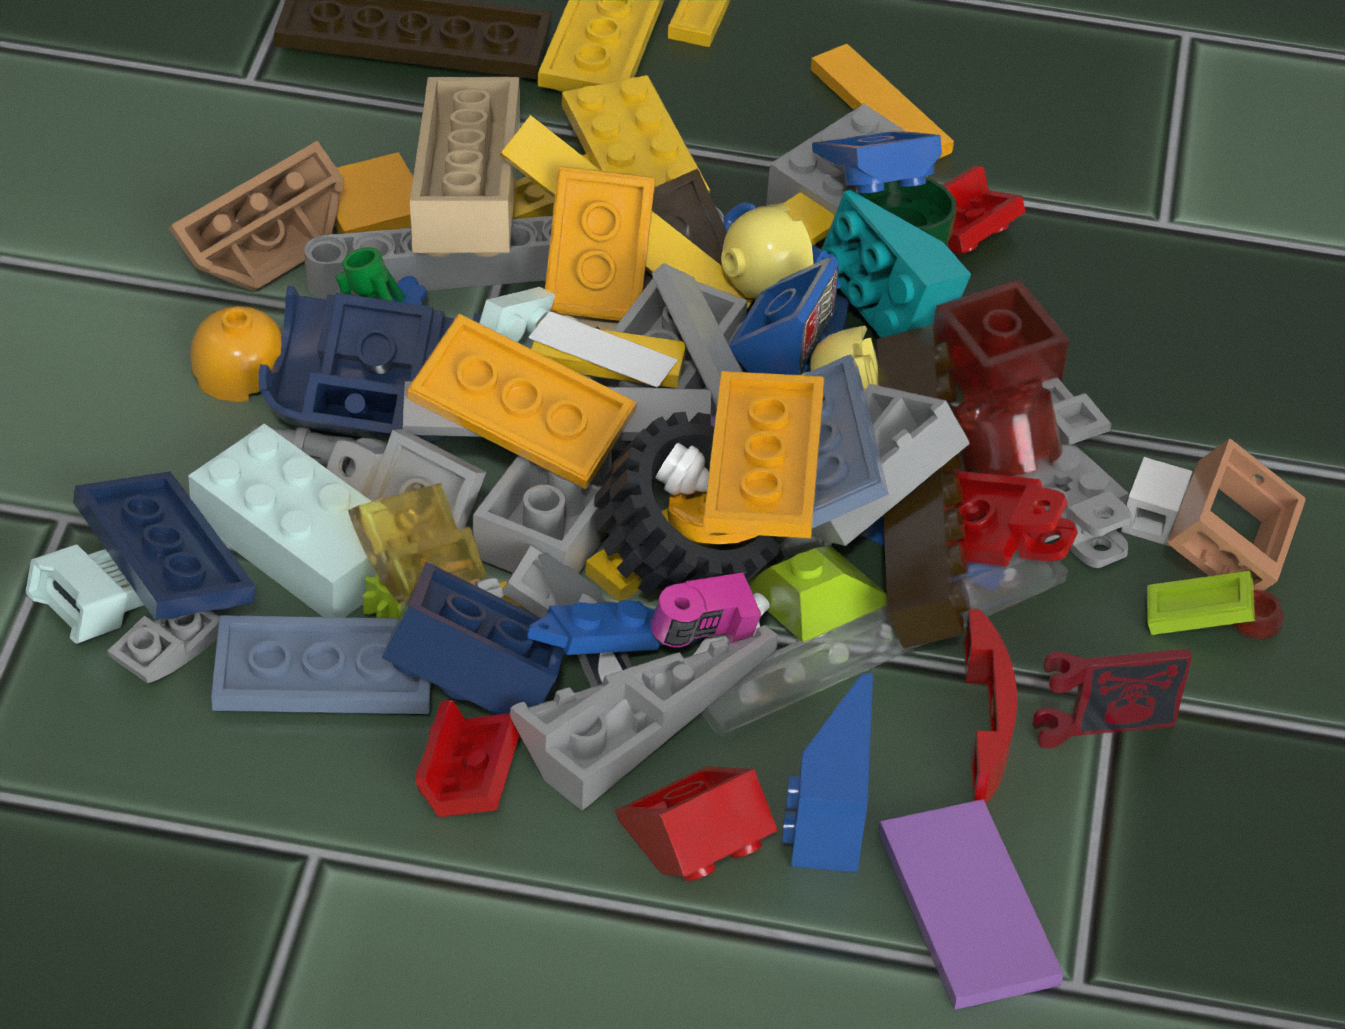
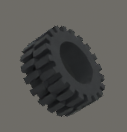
(642, 532)

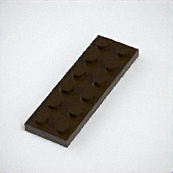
(421, 32)

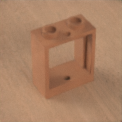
(1216, 545)

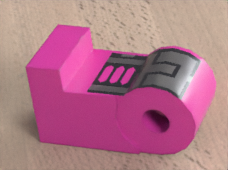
(706, 609)

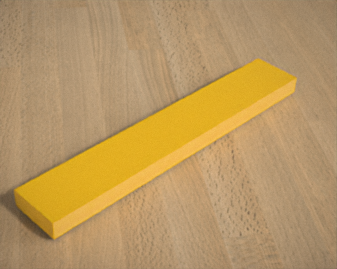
(539, 154)

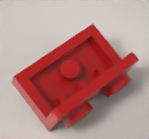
(979, 209)
(466, 761)

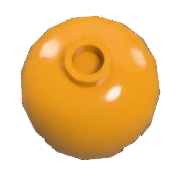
(230, 351)

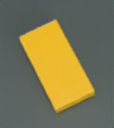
(697, 21)

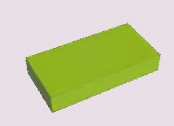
(1200, 602)

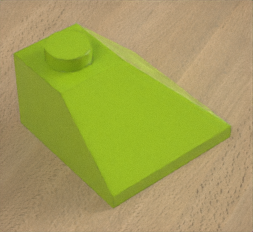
(817, 592)

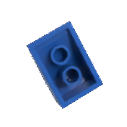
(832, 787)

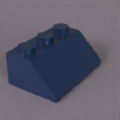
(471, 644)

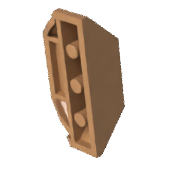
(265, 222)

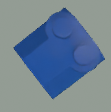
(882, 158)

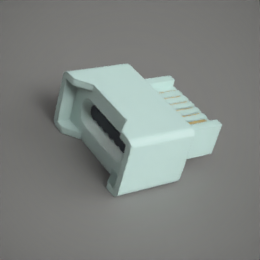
(82, 590)

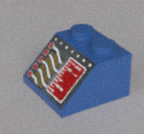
(788, 321)

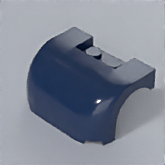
(350, 362)

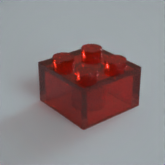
(1001, 337)

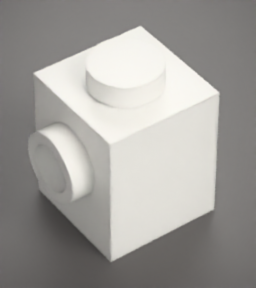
(1156, 500)

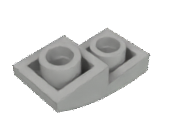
(164, 645)

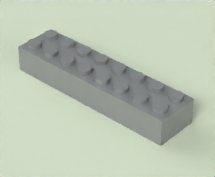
(547, 510)

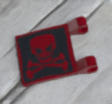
(1113, 693)

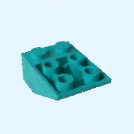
(891, 267)

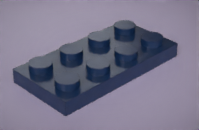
(163, 545)

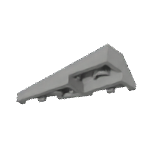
(603, 732)

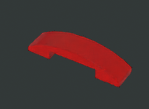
(990, 664)

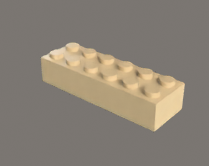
(460, 180)

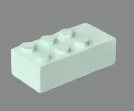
(286, 519)

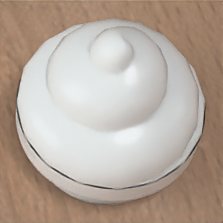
(684, 471)

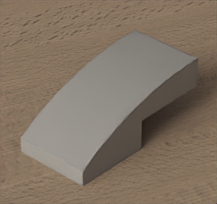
(1076, 416)

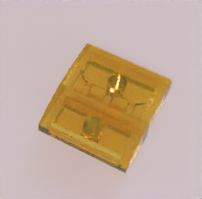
(412, 530)

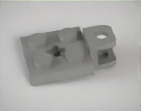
(407, 465)
(1094, 504)

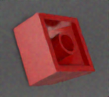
(700, 820)

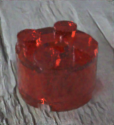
(1008, 427)

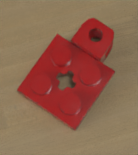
(1012, 520)

